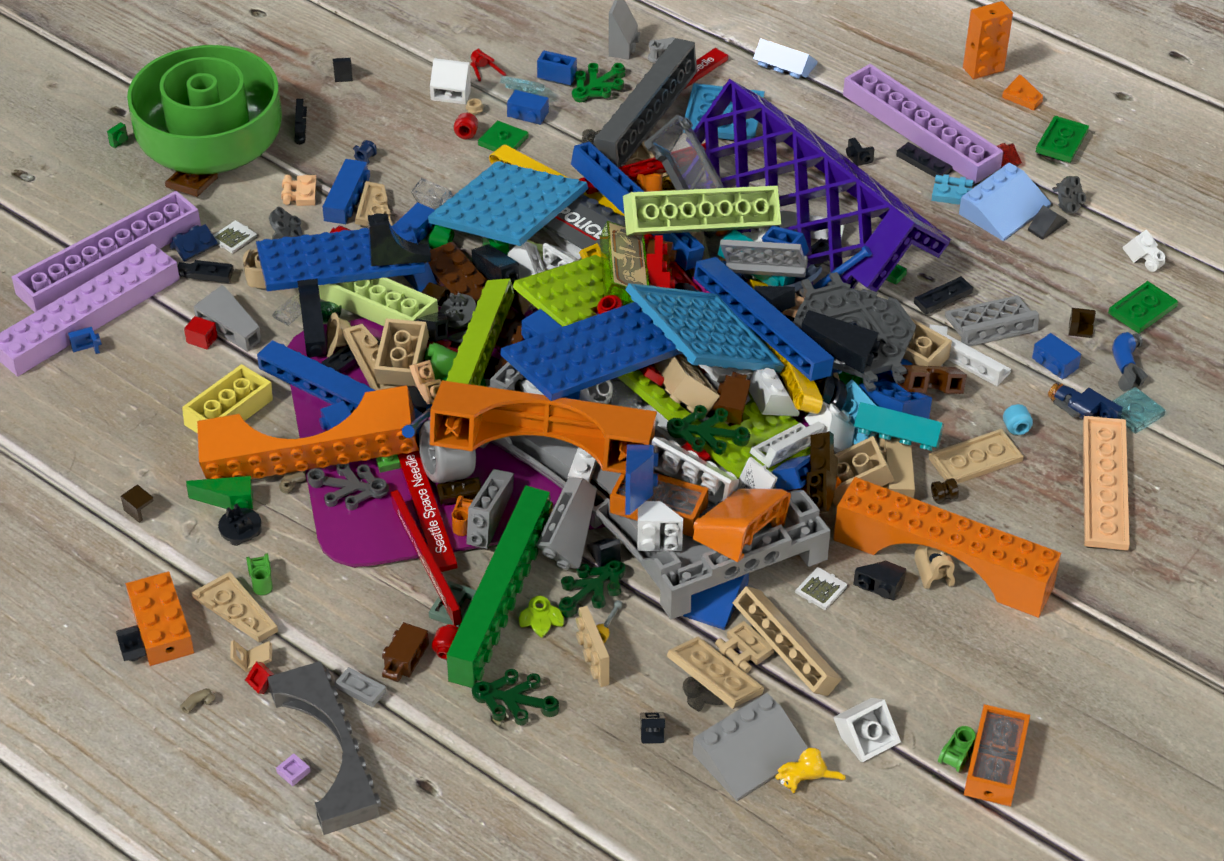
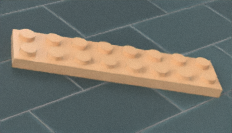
(1105, 483)

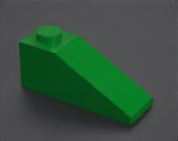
(222, 491)

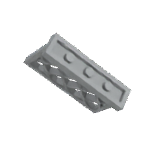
(764, 260)
(991, 329)

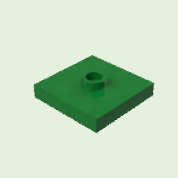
(502, 134)

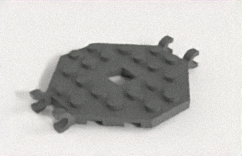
(867, 311)

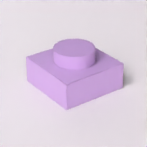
(293, 769)

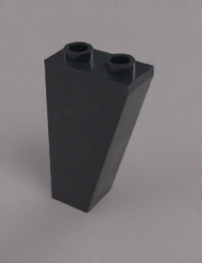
(495, 264)
(842, 340)

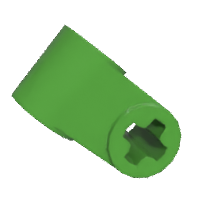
(260, 574)
(956, 751)

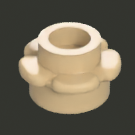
(474, 106)

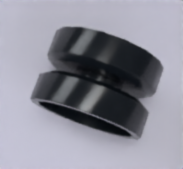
(832, 391)

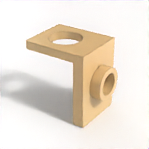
(261, 653)

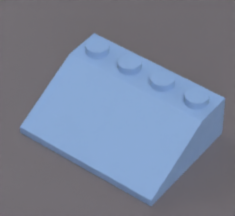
(1003, 202)

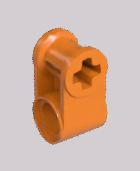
(650, 182)
(460, 516)

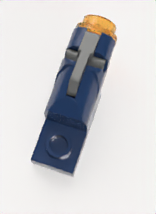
(1085, 404)

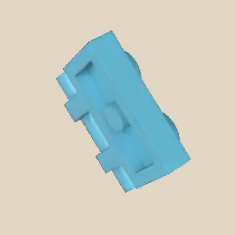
(949, 193)

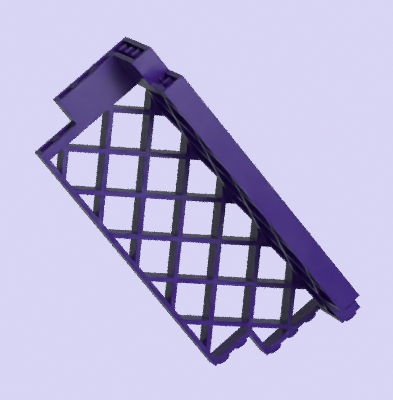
(899, 222)

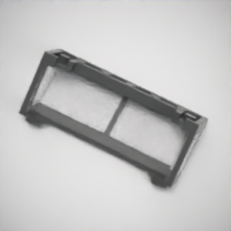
(684, 157)

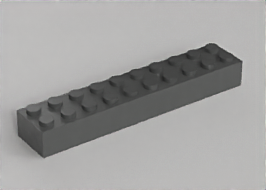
(647, 102)

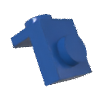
(84, 339)

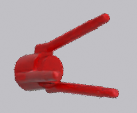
(480, 59)

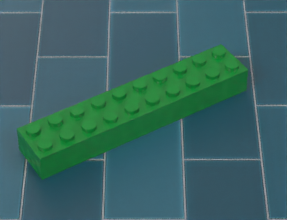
(498, 589)

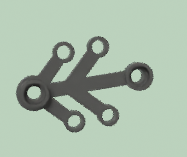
(374, 488)

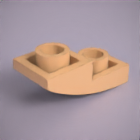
(425, 380)

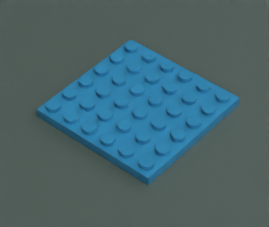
(508, 203)
(704, 328)

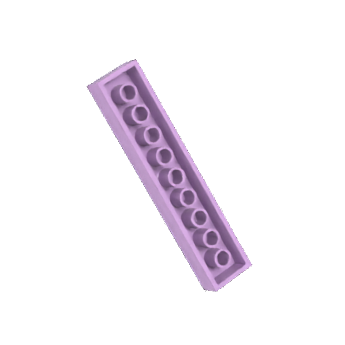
(923, 123)
(104, 249)
(88, 305)

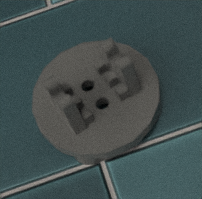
(1070, 194)
(284, 224)
(453, 310)

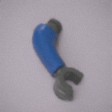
(1122, 351)

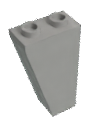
(230, 318)
(488, 508)
(568, 524)

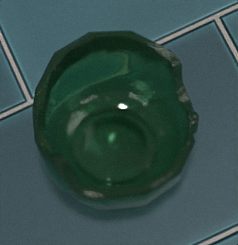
(329, 308)

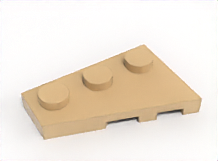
(372, 201)

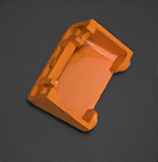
(739, 517)

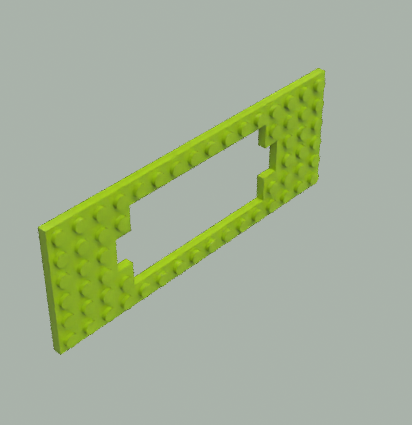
(572, 295)

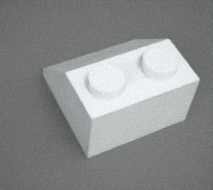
(771, 394)
(837, 423)
(867, 728)

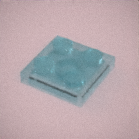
(517, 84)
(1138, 409)

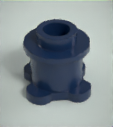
(365, 151)

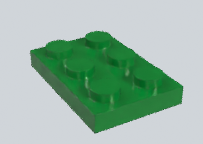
(1062, 139)
(1143, 307)

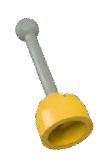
(602, 628)

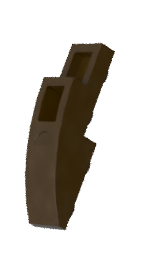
(823, 474)

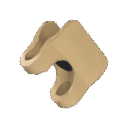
(934, 565)

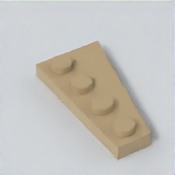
(365, 351)
(234, 604)

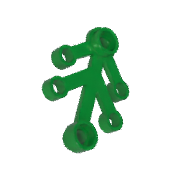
(581, 93)

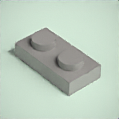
(360, 687)

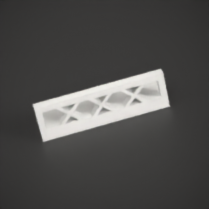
(977, 362)
(786, 443)

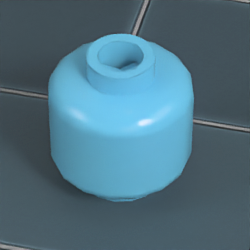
(1017, 419)

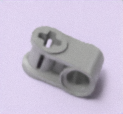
(659, 48)

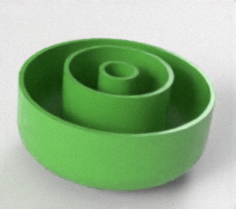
(205, 108)

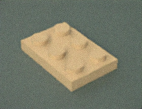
(594, 648)

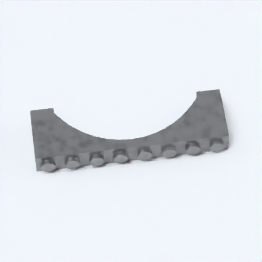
(351, 795)

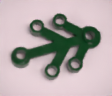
(683, 428)
(611, 571)
(487, 693)

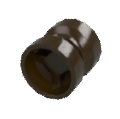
(944, 490)

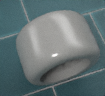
(444, 463)

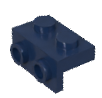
(194, 242)

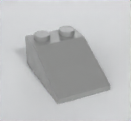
(622, 31)

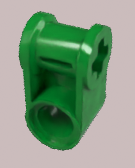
(440, 236)

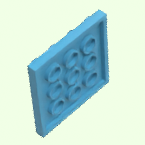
(700, 101)

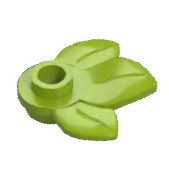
(541, 618)

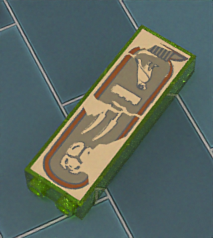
(622, 261)

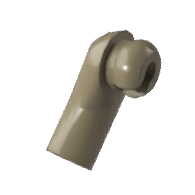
(289, 481)
(189, 704)

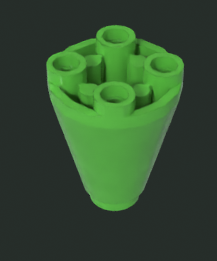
(441, 359)

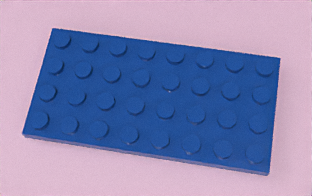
(329, 257)
(590, 351)

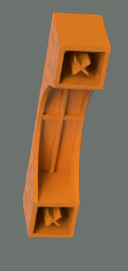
(474, 414)
(373, 430)
(1013, 568)

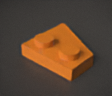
(1023, 93)

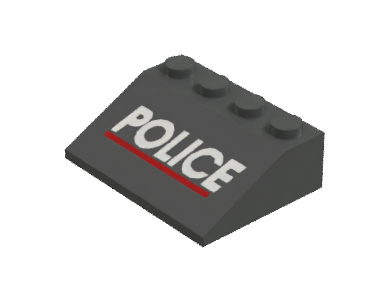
(583, 221)

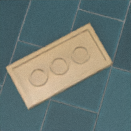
(976, 456)
(715, 672)

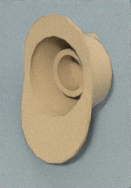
(335, 333)

